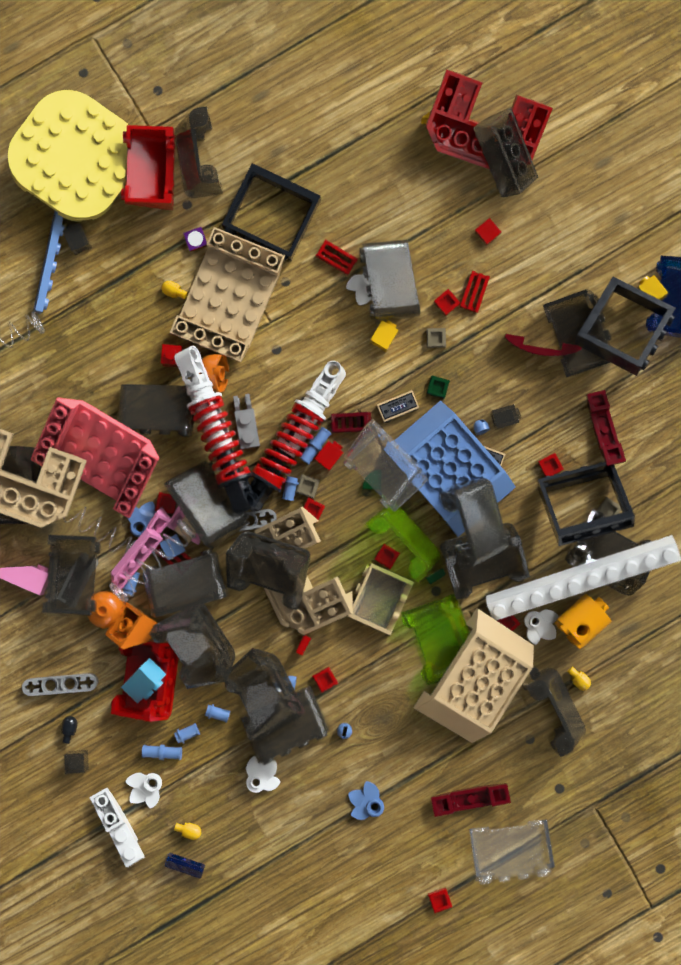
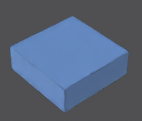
(176, 548)

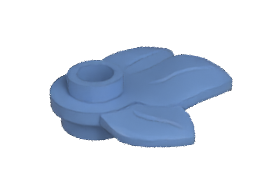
(141, 516)
(364, 799)

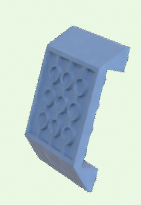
(450, 456)

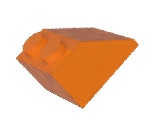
(131, 627)

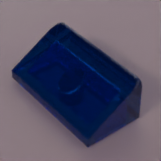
(184, 865)

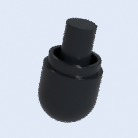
(68, 728)

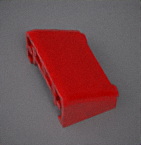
(149, 166)
(160, 703)

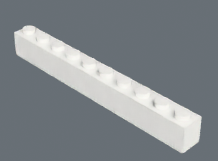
(583, 578)

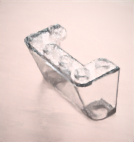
(511, 852)

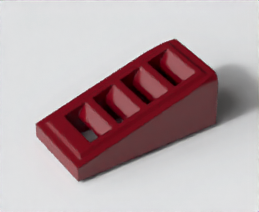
(334, 421)

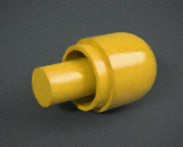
(173, 290)
(579, 679)
(189, 830)

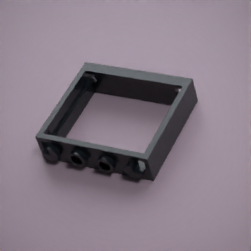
(283, 184)
(612, 354)
(592, 528)

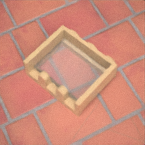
(380, 598)

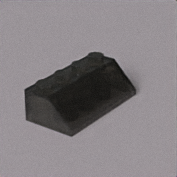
(506, 153)

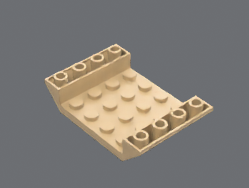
(229, 295)
(479, 679)

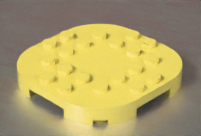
(71, 155)

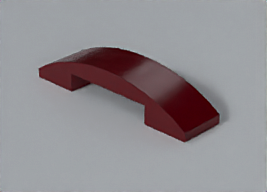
(518, 341)
(604, 428)
(470, 798)

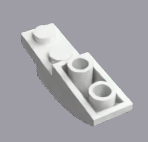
(117, 826)

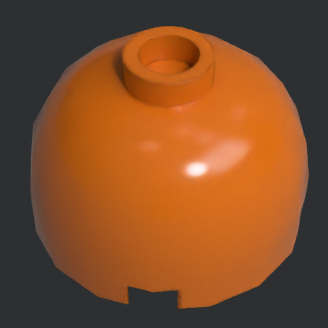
(215, 367)
(107, 609)

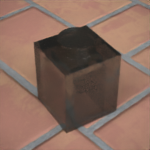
(77, 238)
(505, 417)
(76, 761)

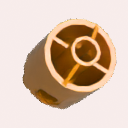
(584, 620)

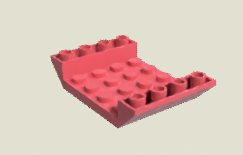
(116, 456)

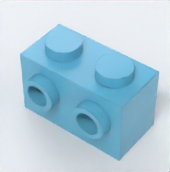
(144, 680)

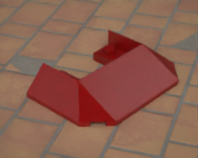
(453, 130)

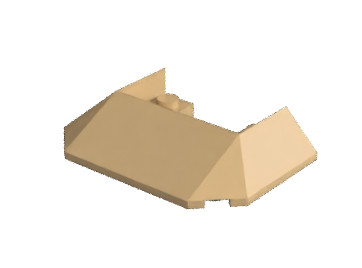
(48, 497)
(319, 604)

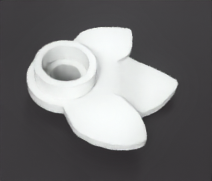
(358, 284)
(543, 627)
(263, 773)
(142, 790)

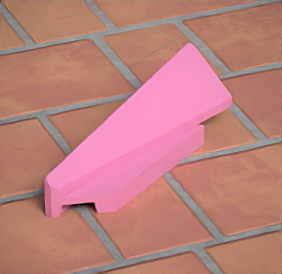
(140, 549)

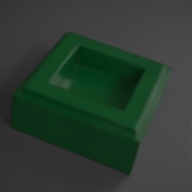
(438, 387)
(435, 576)

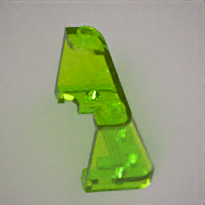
(412, 536)
(440, 634)

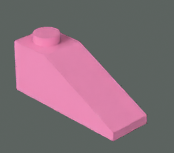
(28, 577)

